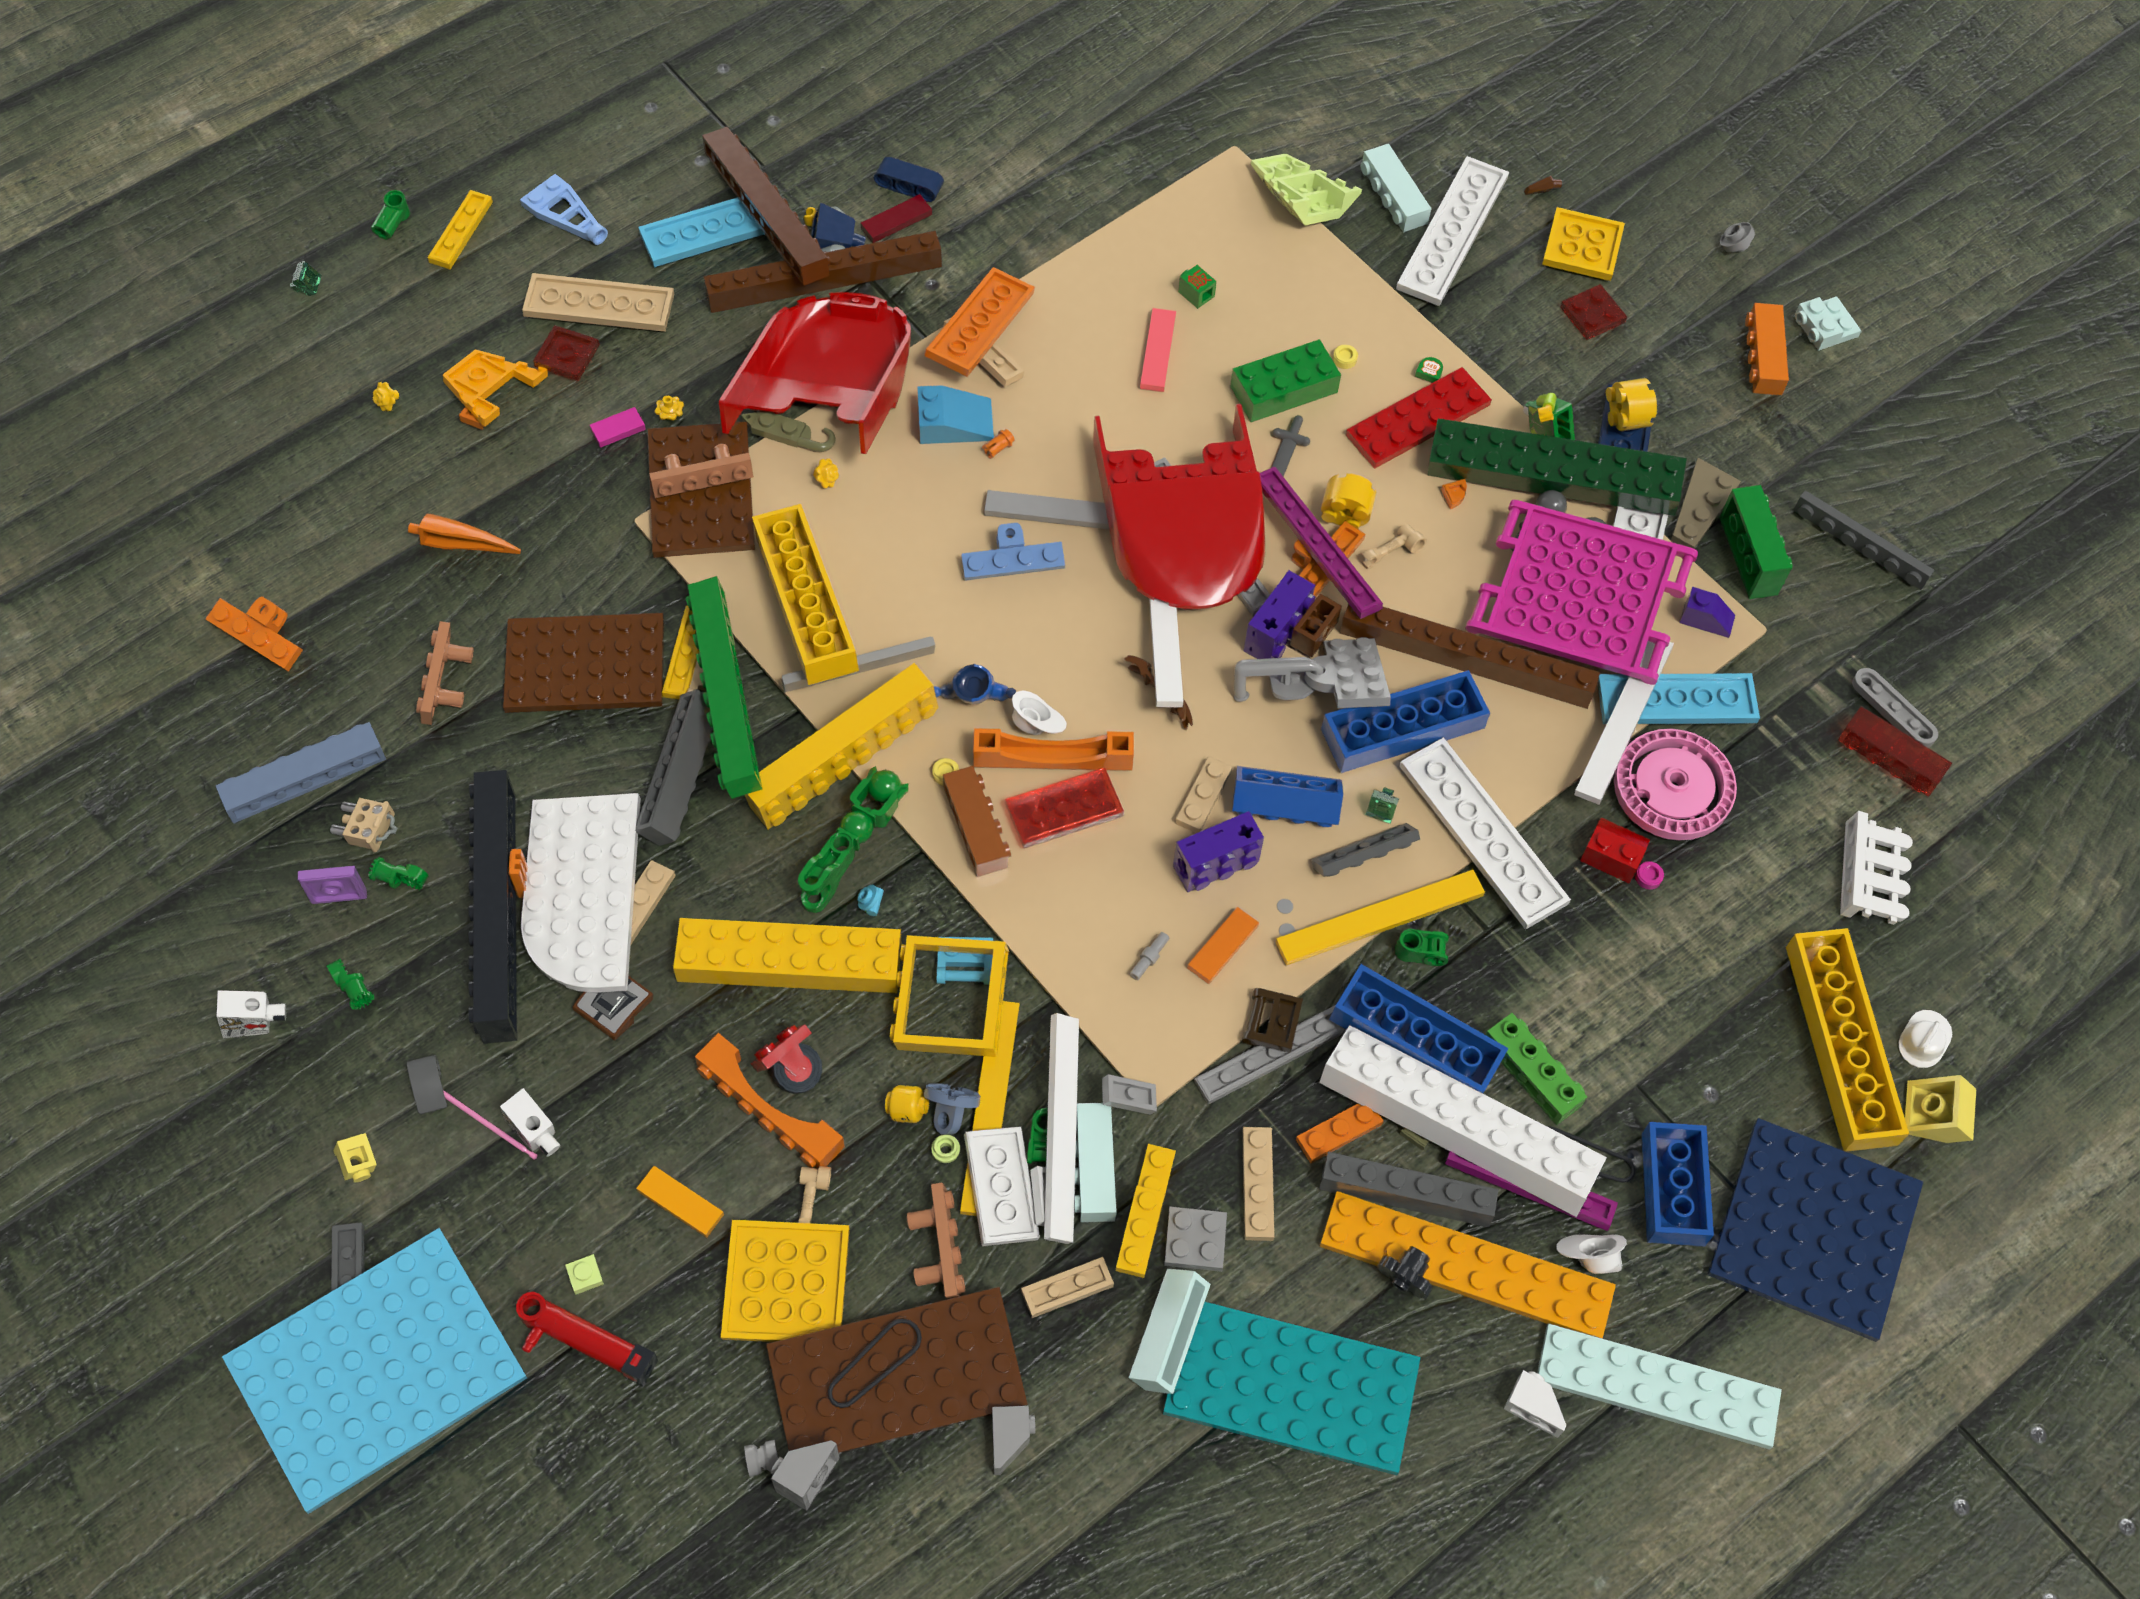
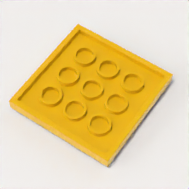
(784, 1279)

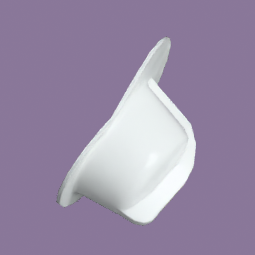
(1034, 715)
(1925, 1039)
(1595, 1252)

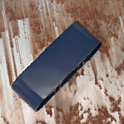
(908, 179)

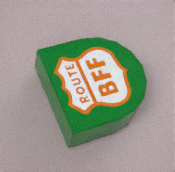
(1429, 369)

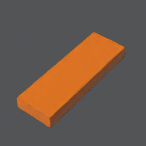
(1223, 945)

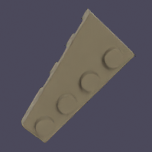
(1702, 503)

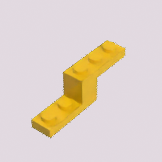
(1145, 1211)

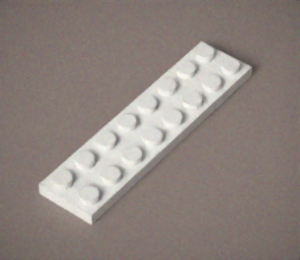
(1452, 231)
(1485, 833)

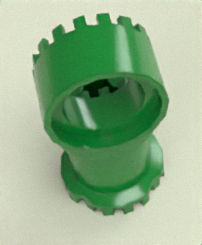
(395, 875)
(351, 984)

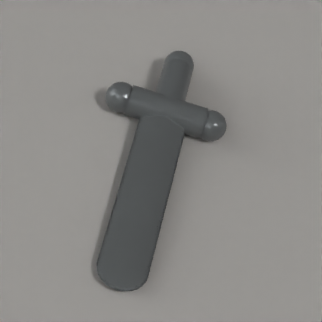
(1289, 441)

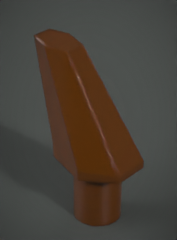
(1543, 185)

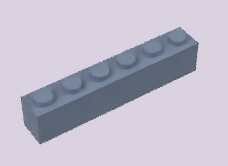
(300, 772)

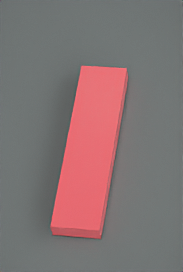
(1158, 350)

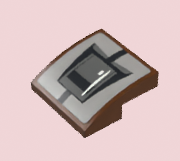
(613, 1010)

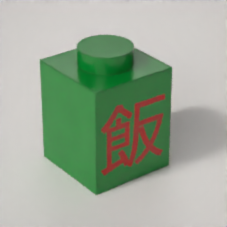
(1197, 286)

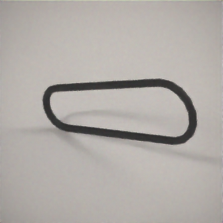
(1623, 1180)
(881, 1377)

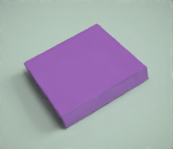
(332, 884)

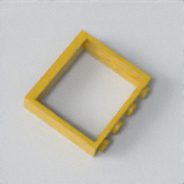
(984, 1047)

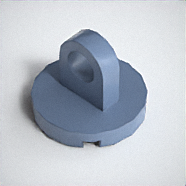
(950, 1103)

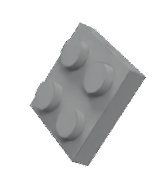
(1195, 1239)

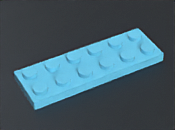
(698, 231)
(1688, 698)

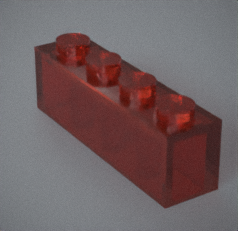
(1894, 751)

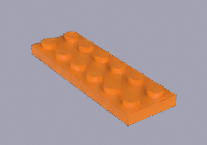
(979, 322)

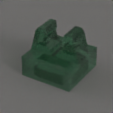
(305, 279)
(1382, 805)

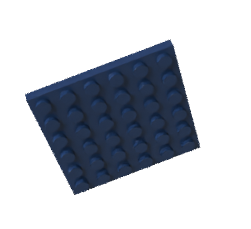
(1816, 1229)

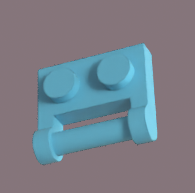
(955, 959)

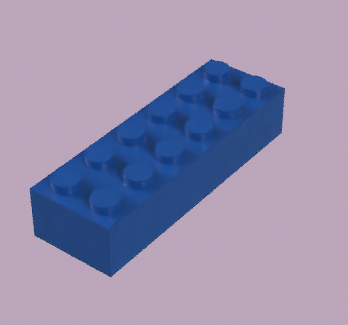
(1411, 722)
(1418, 1029)

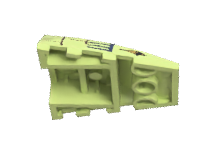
(1304, 192)

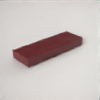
(896, 218)

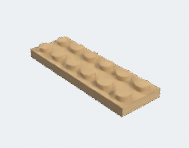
(598, 302)

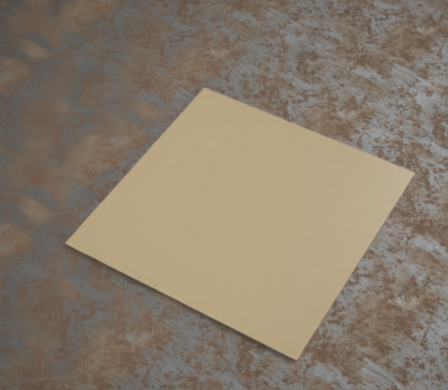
(908, 510)

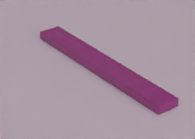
(1319, 544)

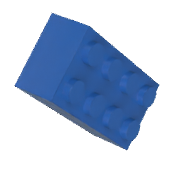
(1677, 1184)

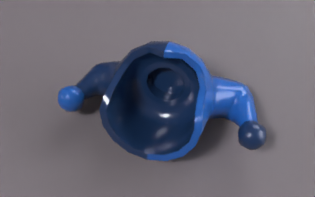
(974, 686)

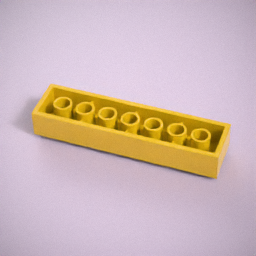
(805, 594)
(843, 745)
(787, 955)
(1846, 1040)

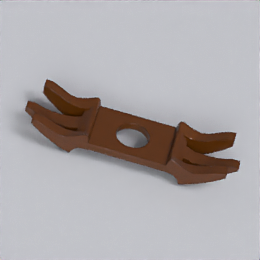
(1144, 668)

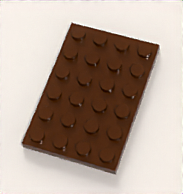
(704, 518)
(584, 662)

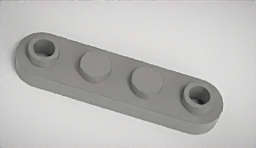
(1894, 706)

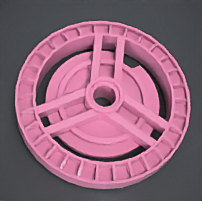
(1687, 762)

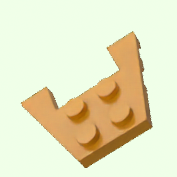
(483, 374)

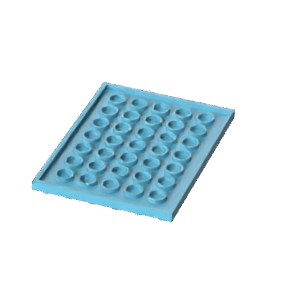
(373, 1369)

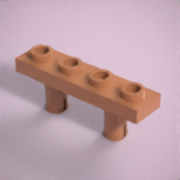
(701, 475)
(436, 661)
(950, 1255)

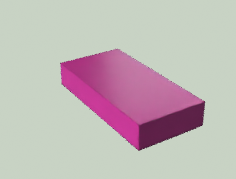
(617, 427)

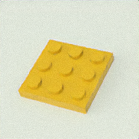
(1583, 244)

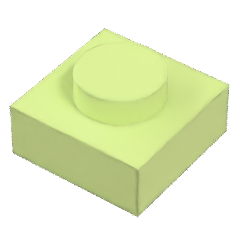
(584, 1274)

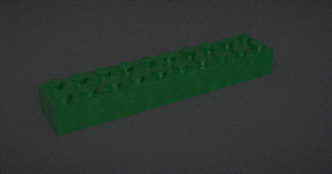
(1553, 463)

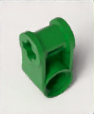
(1426, 947)
(1038, 1142)

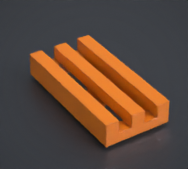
(517, 871)

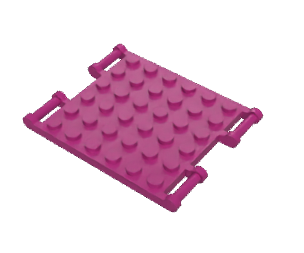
(1582, 590)

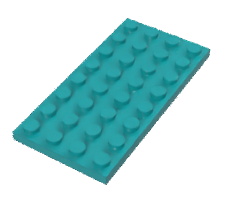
(1296, 1388)

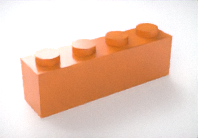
(1767, 349)

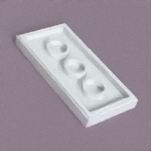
(1001, 1186)

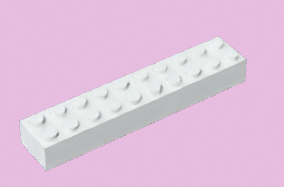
(1463, 1120)

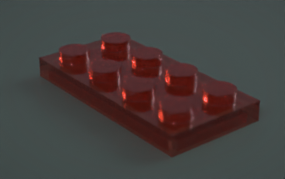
(1064, 807)

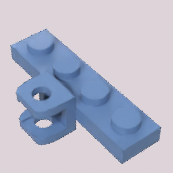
(1012, 556)

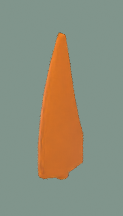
(452, 534)

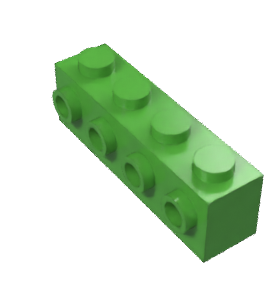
(1536, 1070)

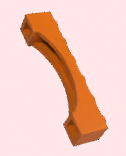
(1004, 750)
(814, 1141)

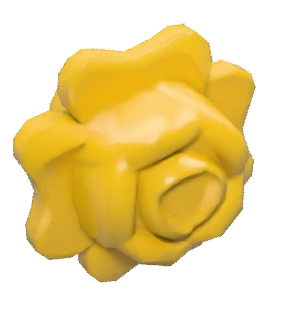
(385, 396)
(669, 408)
(826, 473)

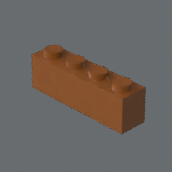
(975, 821)

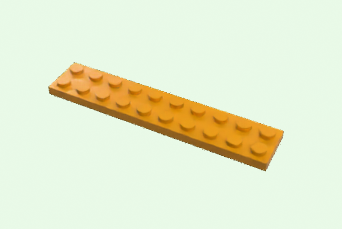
(1471, 1265)

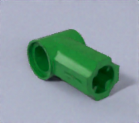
(391, 215)

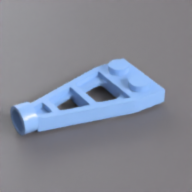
(550, 193)

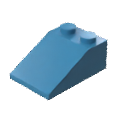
(953, 416)

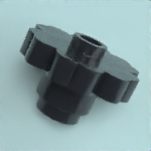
(1408, 1272)

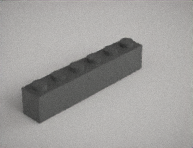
(676, 771)
(1409, 1189)

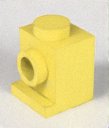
(359, 1149)

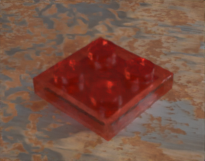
(1593, 312)
(566, 352)

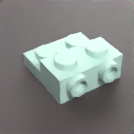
(1826, 322)

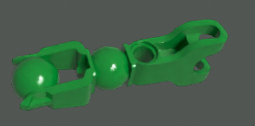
(855, 828)

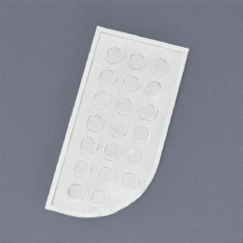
(581, 889)

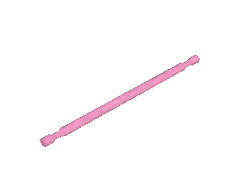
(489, 1125)

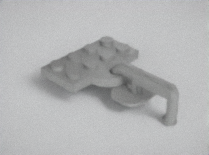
(1347, 669)

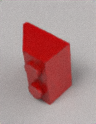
(1615, 850)

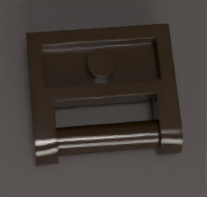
(1281, 1024)

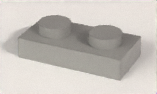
(1129, 1094)

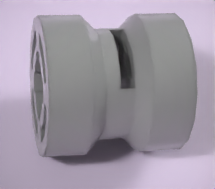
(760, 1458)

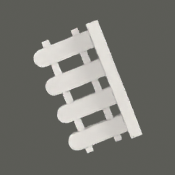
(1859, 875)

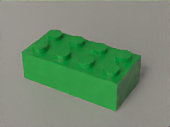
(1285, 380)
(1755, 542)

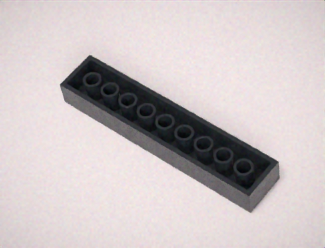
(493, 908)

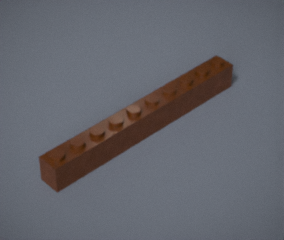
(766, 206)
(847, 268)
(1474, 653)

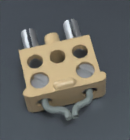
(367, 824)

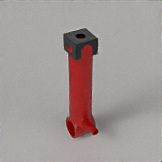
(631, 1360)

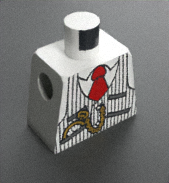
(246, 1013)
(523, 1115)

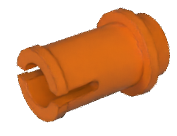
(998, 443)

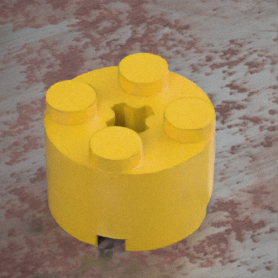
(1631, 404)
(1348, 500)

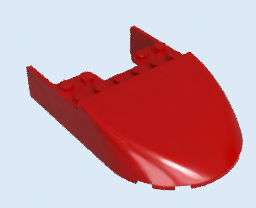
(828, 353)
(1188, 528)

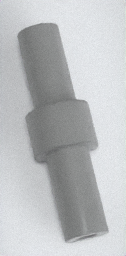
(1149, 956)

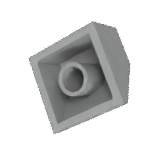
(804, 1472)

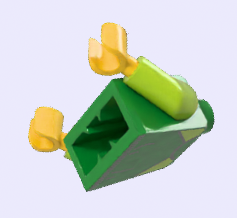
(1550, 416)

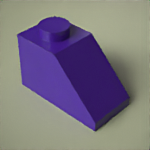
(1707, 612)

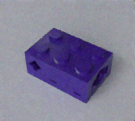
(1278, 616)
(1218, 852)

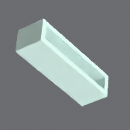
(1395, 188)
(1095, 1164)
(1169, 1331)

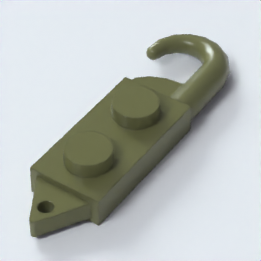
(786, 430)

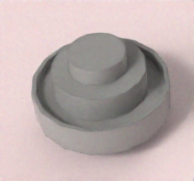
(1737, 237)

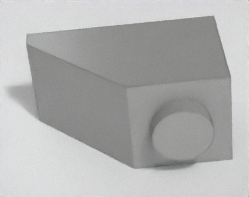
(1010, 1434)

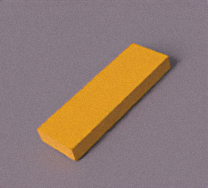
(680, 1201)

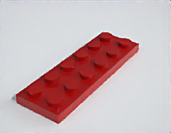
(1416, 417)

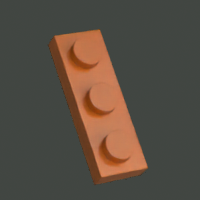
(1338, 1131)

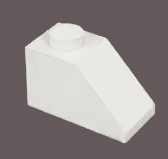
(1536, 1403)

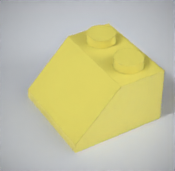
(1941, 1109)

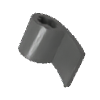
(426, 1084)

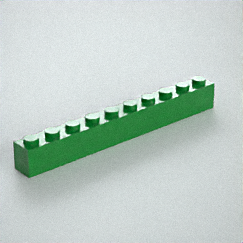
(724, 688)

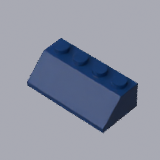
(1288, 796)

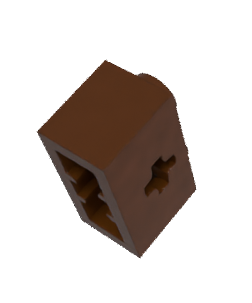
(1315, 625)

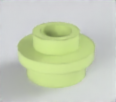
(945, 1140)

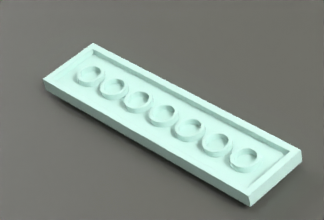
(1660, 1386)

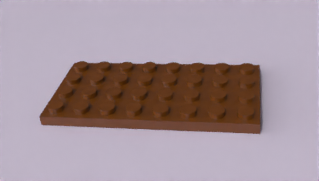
(953, 1376)

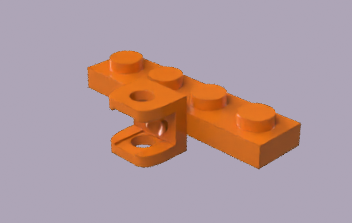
(1348, 540)
(257, 630)

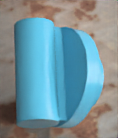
(870, 899)

